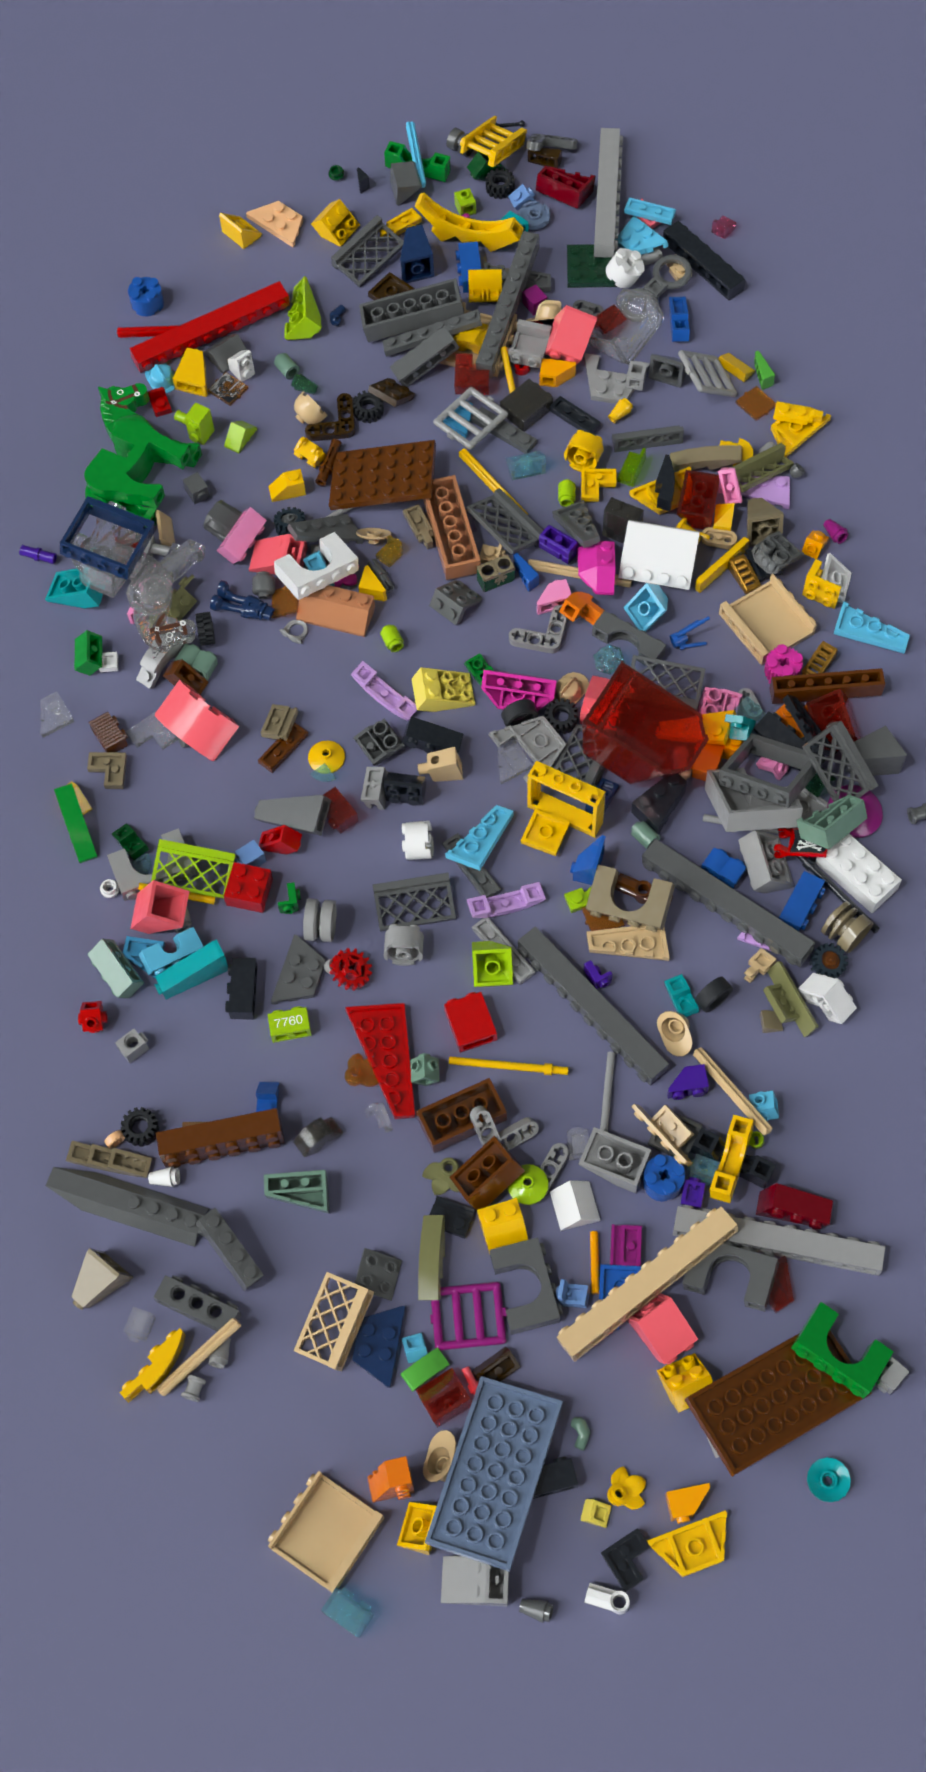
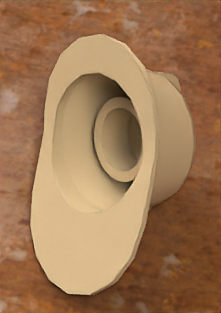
(547, 310)
(571, 687)
(675, 1032)
(439, 1456)

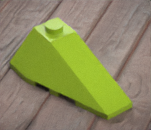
(304, 313)

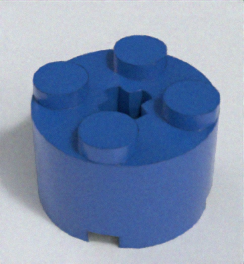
(145, 296)
(671, 1186)

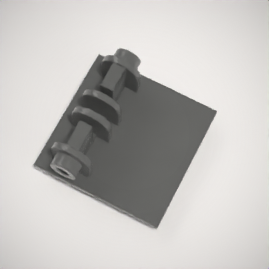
(378, 1273)

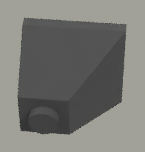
(667, 370)

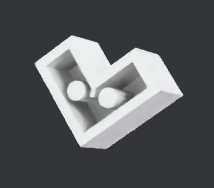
(829, 995)

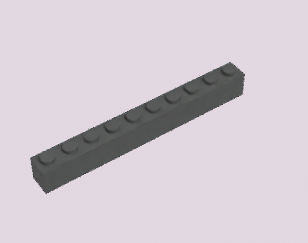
(508, 301)
(728, 903)
(593, 1006)

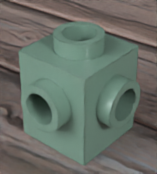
(424, 1069)

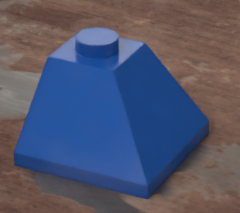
(587, 862)

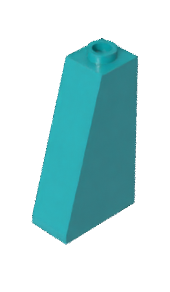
(192, 970)

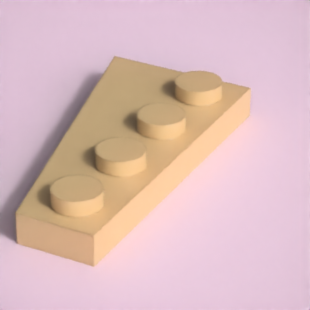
(629, 942)

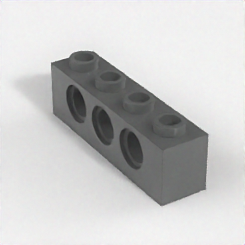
(172, 1285)

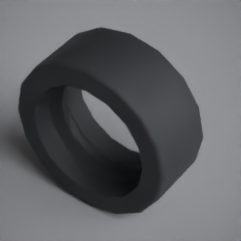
(519, 712)
(714, 994)

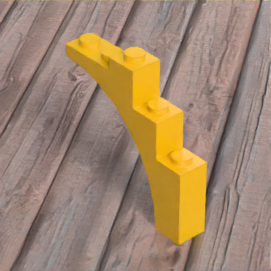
(448, 225)

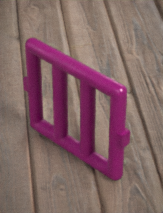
(481, 1340)

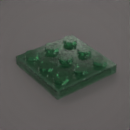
(585, 269)

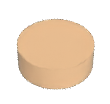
(114, 1139)

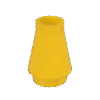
(620, 410)

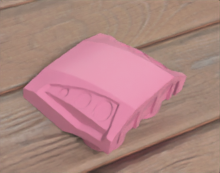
(718, 700)

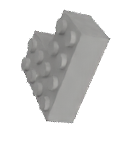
(745, 812)

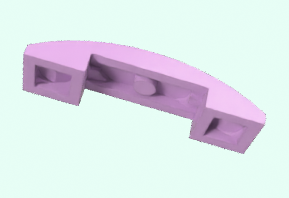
(382, 692)
(506, 903)

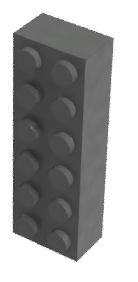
(411, 310)

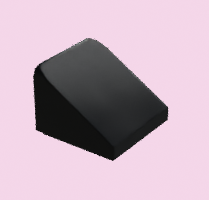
(363, 180)

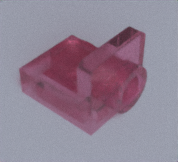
(723, 227)

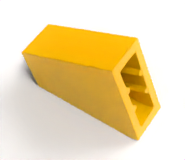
(191, 373)

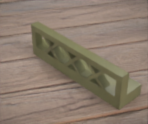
(757, 464)

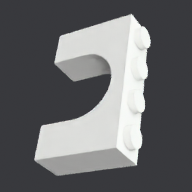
(305, 582)

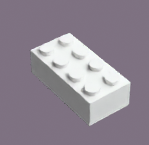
(859, 873)

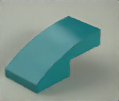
(680, 995)

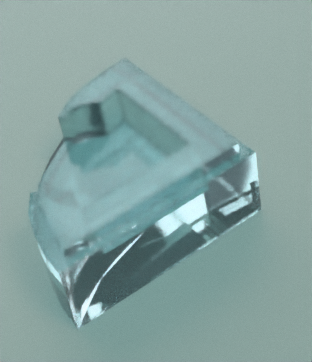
(323, 774)
(142, 864)

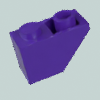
(689, 1082)

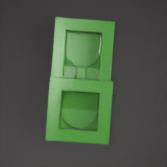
(424, 1369)

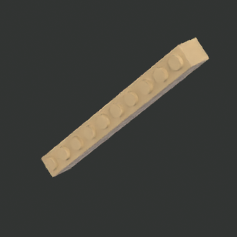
(647, 1283)

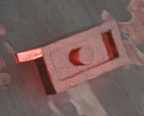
(609, 319)

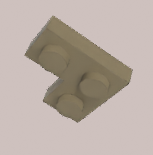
(112, 764)

